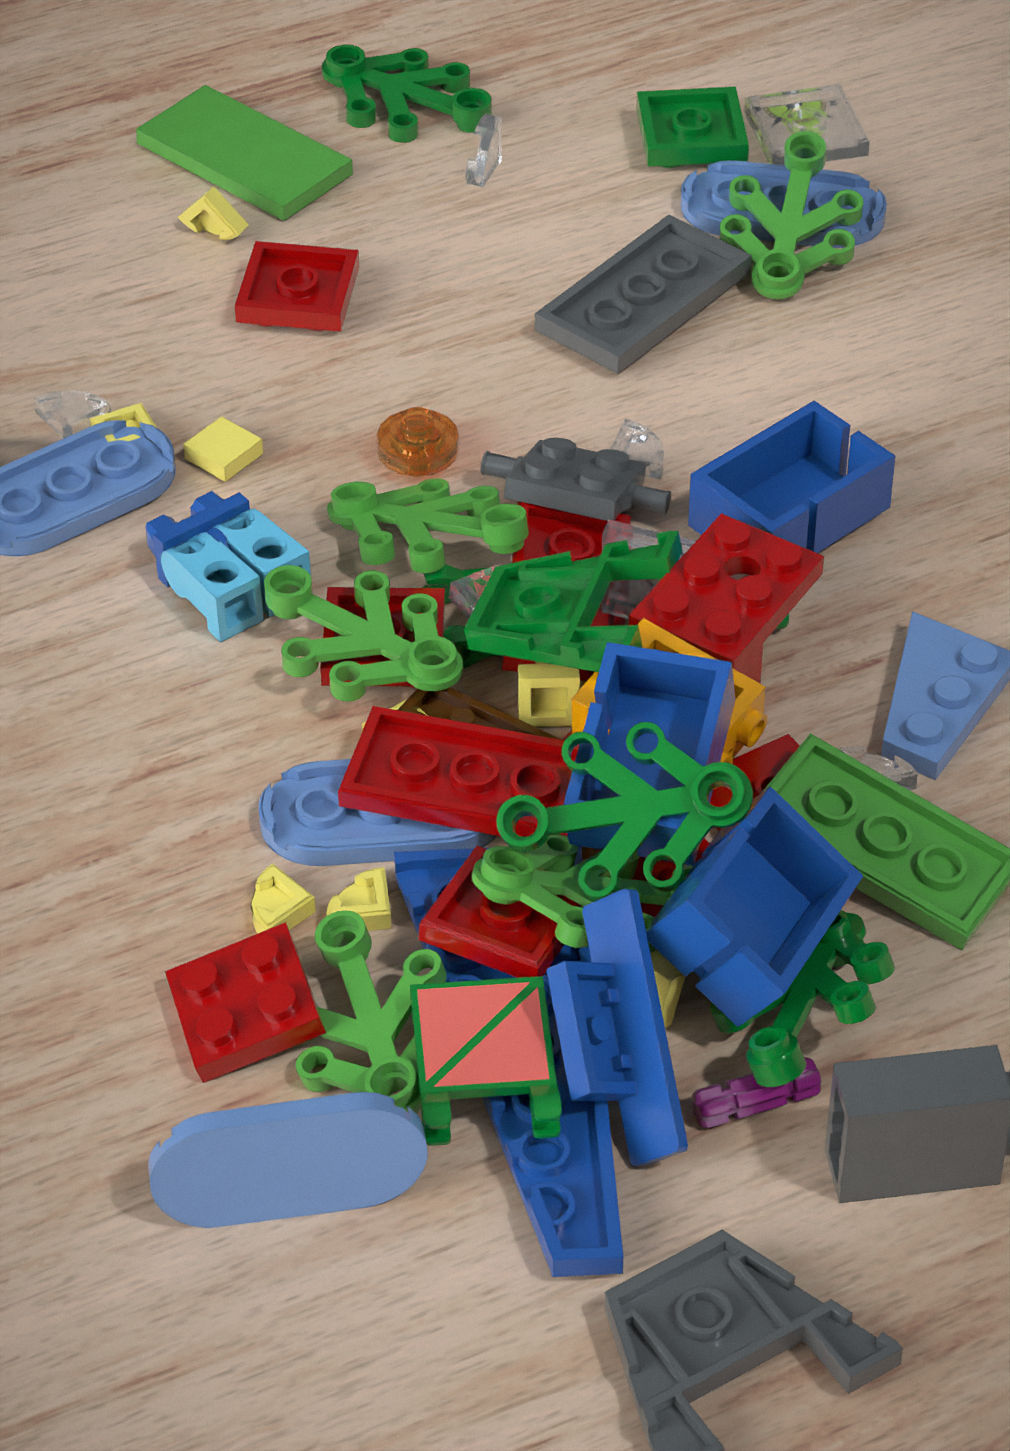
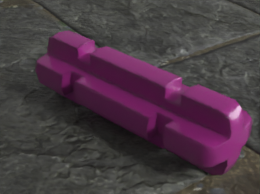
(746, 1097)

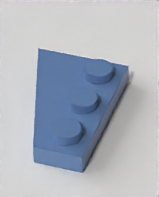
(941, 693)

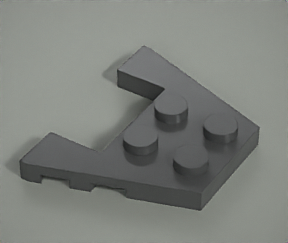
(717, 1317)

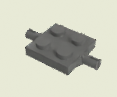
(576, 480)

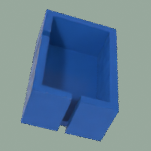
(796, 480)
(680, 694)
(754, 907)

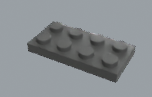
(642, 293)

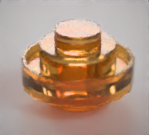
(417, 442)

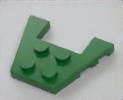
(548, 603)

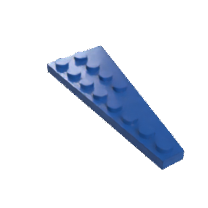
(561, 1179)

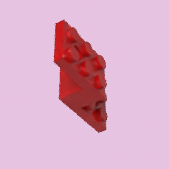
(728, 614)

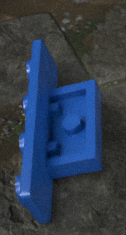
(616, 1029)

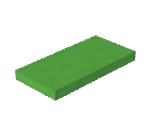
(244, 152)
(903, 845)

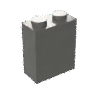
(918, 1123)

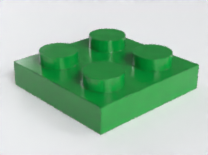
(691, 126)

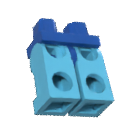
(222, 559)

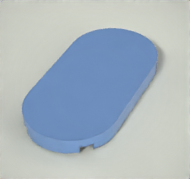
(707, 198)
(81, 485)
(309, 827)
(287, 1160)

